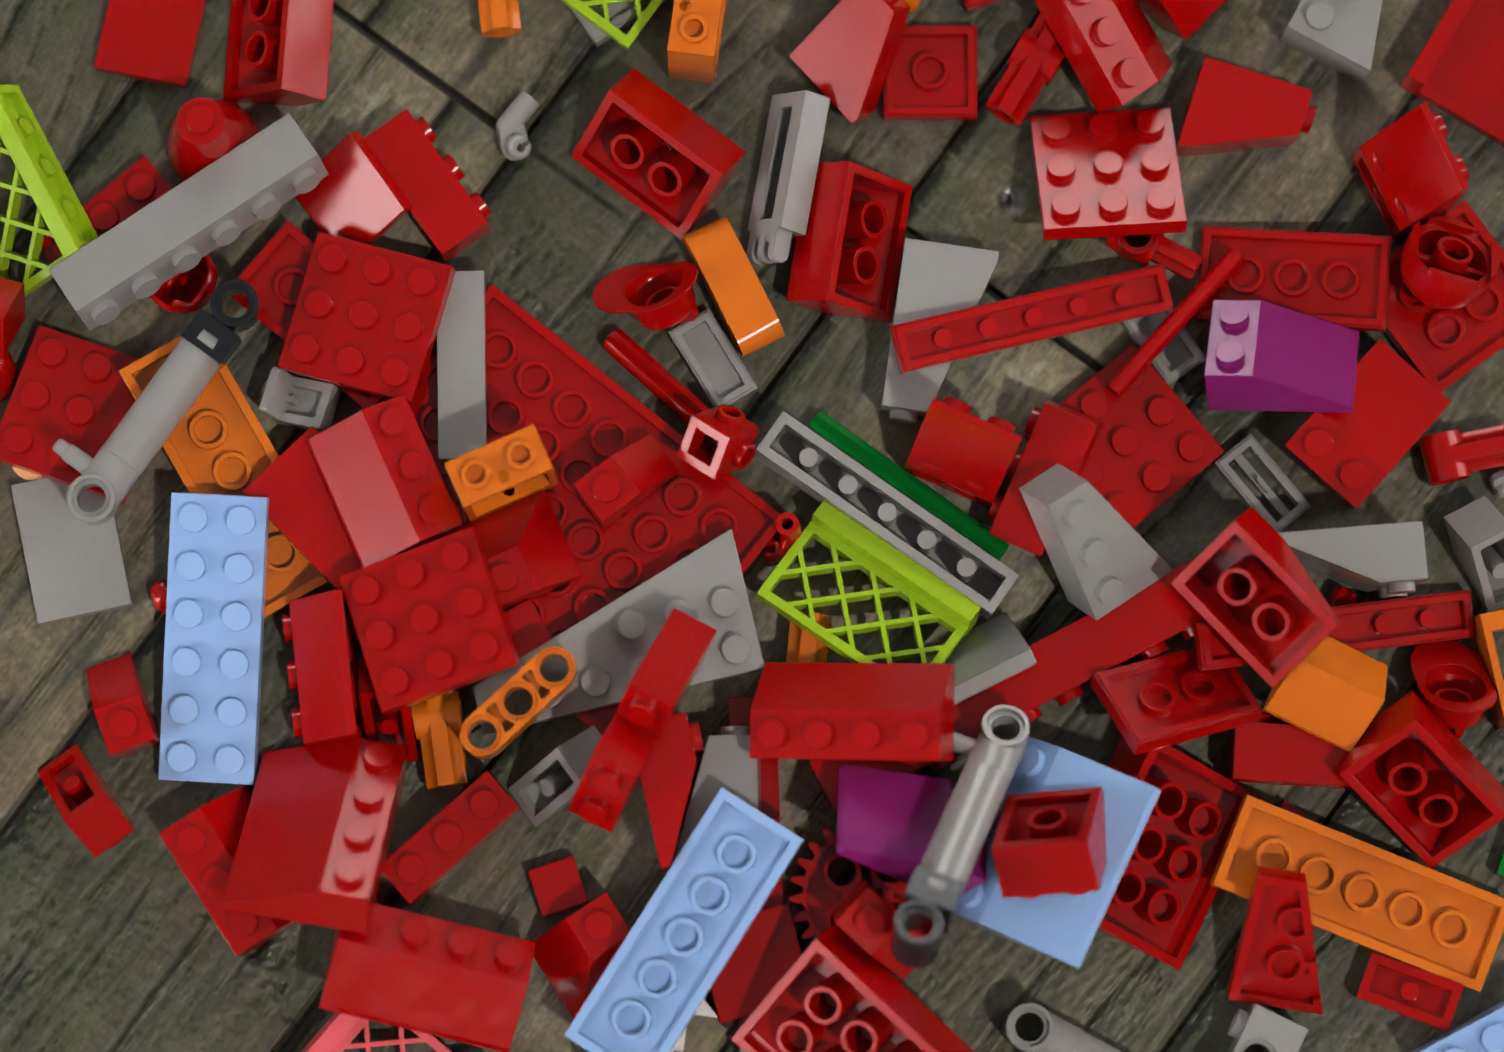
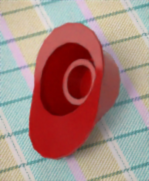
(651, 292)
(1453, 683)

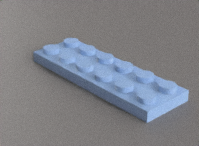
(213, 638)
(687, 931)

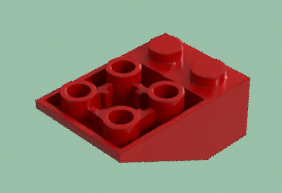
(1412, 170)
(963, 451)

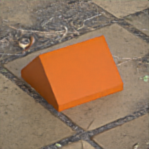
(1331, 693)

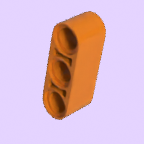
(733, 286)
(528, 679)

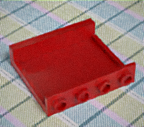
(1464, 66)

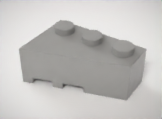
(1336, 33)
(1089, 543)

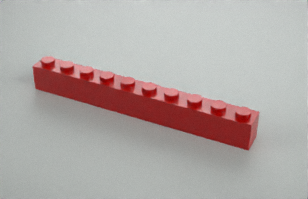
(1062, 666)

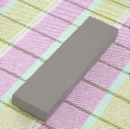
(462, 368)

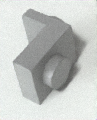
(298, 400)

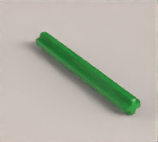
(907, 484)

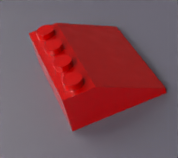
(318, 833)
(1171, 868)
(843, 1003)

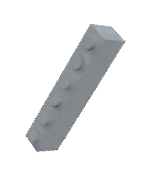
(189, 222)
(884, 511)

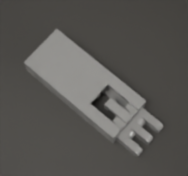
(786, 174)

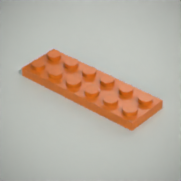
(222, 451)
(1368, 893)

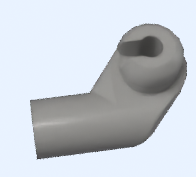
(511, 127)

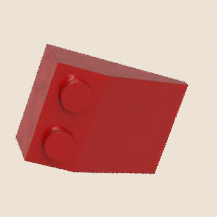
(1387, 419)
(1258, 597)
(669, 782)

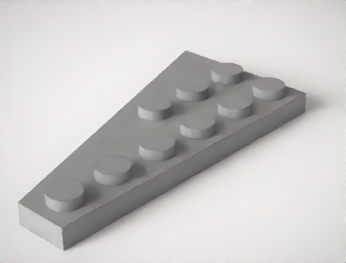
(618, 636)

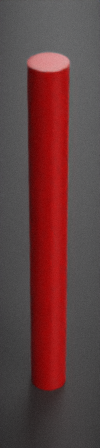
(1175, 322)

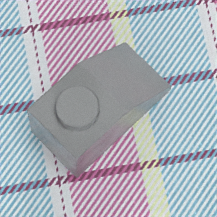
(1479, 546)
(555, 778)

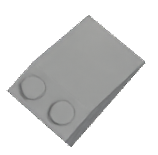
(1365, 557)

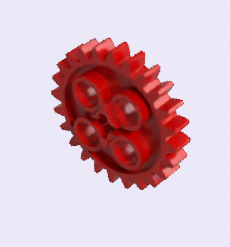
(822, 896)

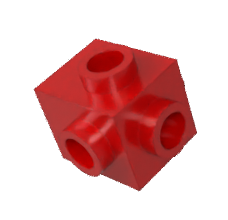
(719, 441)

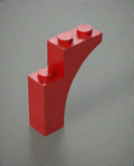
(641, 719)

